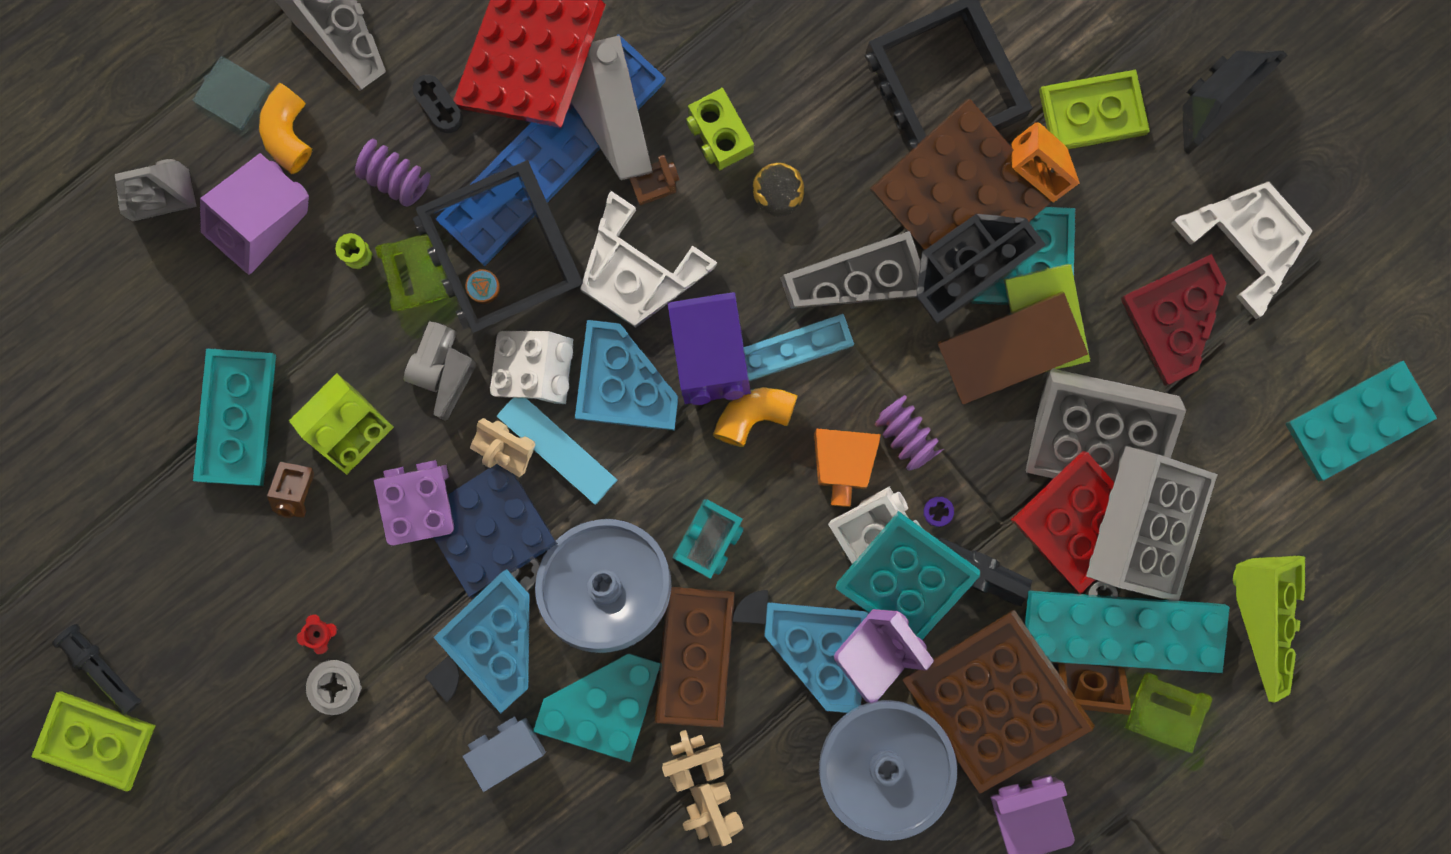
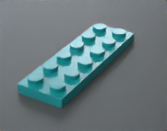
(1128, 631)

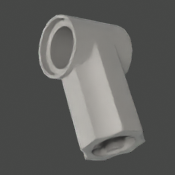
(427, 364)

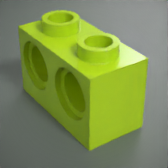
(726, 127)

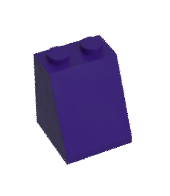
(709, 348)

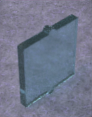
(231, 93)

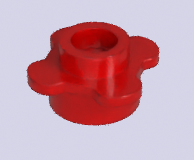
(307, 638)

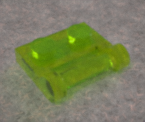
(423, 274)
(1163, 723)

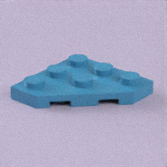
(621, 382)
(493, 640)
(807, 643)

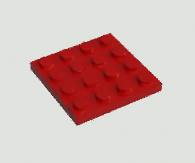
(529, 58)

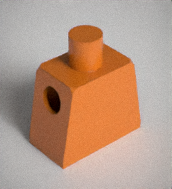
(1034, 156)
(844, 462)

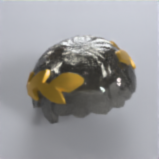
(778, 189)

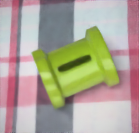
(352, 241)

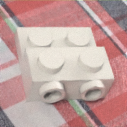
(863, 523)

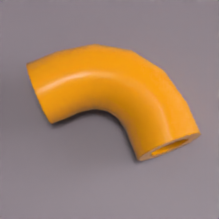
(277, 129)
(746, 411)

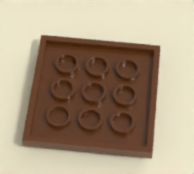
(953, 176)
(999, 702)

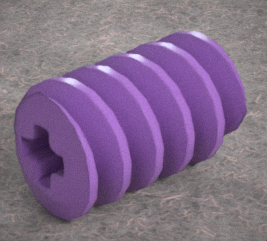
(390, 176)
(907, 434)

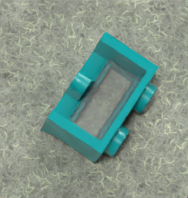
(708, 539)

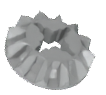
(321, 698)

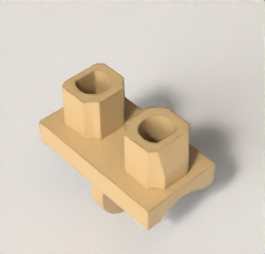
(501, 447)
(708, 757)
(707, 817)

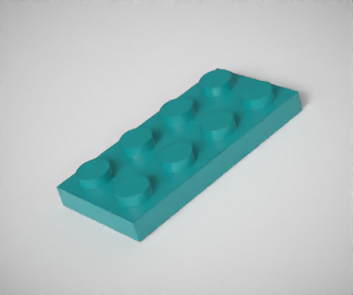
(234, 417)
(1361, 421)

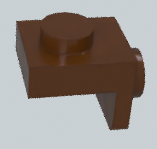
(655, 184)

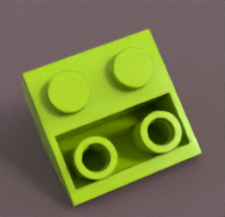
(340, 424)

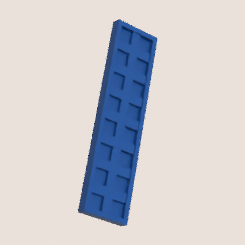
(555, 155)

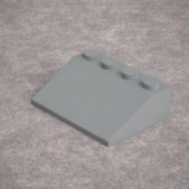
(1101, 419)
(1151, 524)

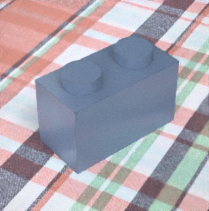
(504, 753)

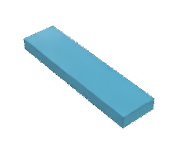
(797, 347)
(558, 448)

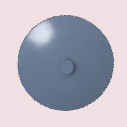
(603, 585)
(887, 770)

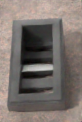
(454, 378)

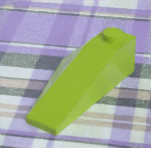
(1268, 600)

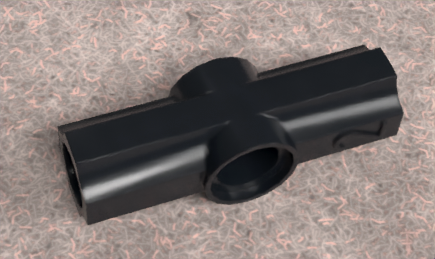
(993, 576)

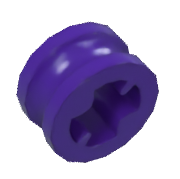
(944, 519)

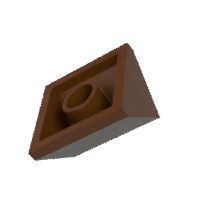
(1097, 686)

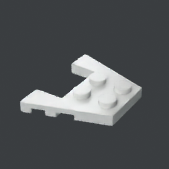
(1262, 229)
(628, 279)

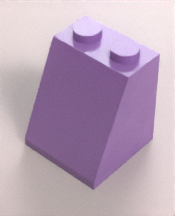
(252, 212)

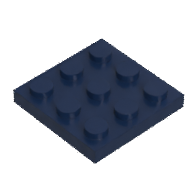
(492, 529)

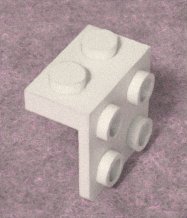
(532, 365)

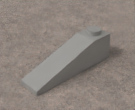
(340, 35)
(610, 110)
(154, 190)

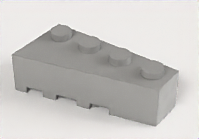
(864, 275)

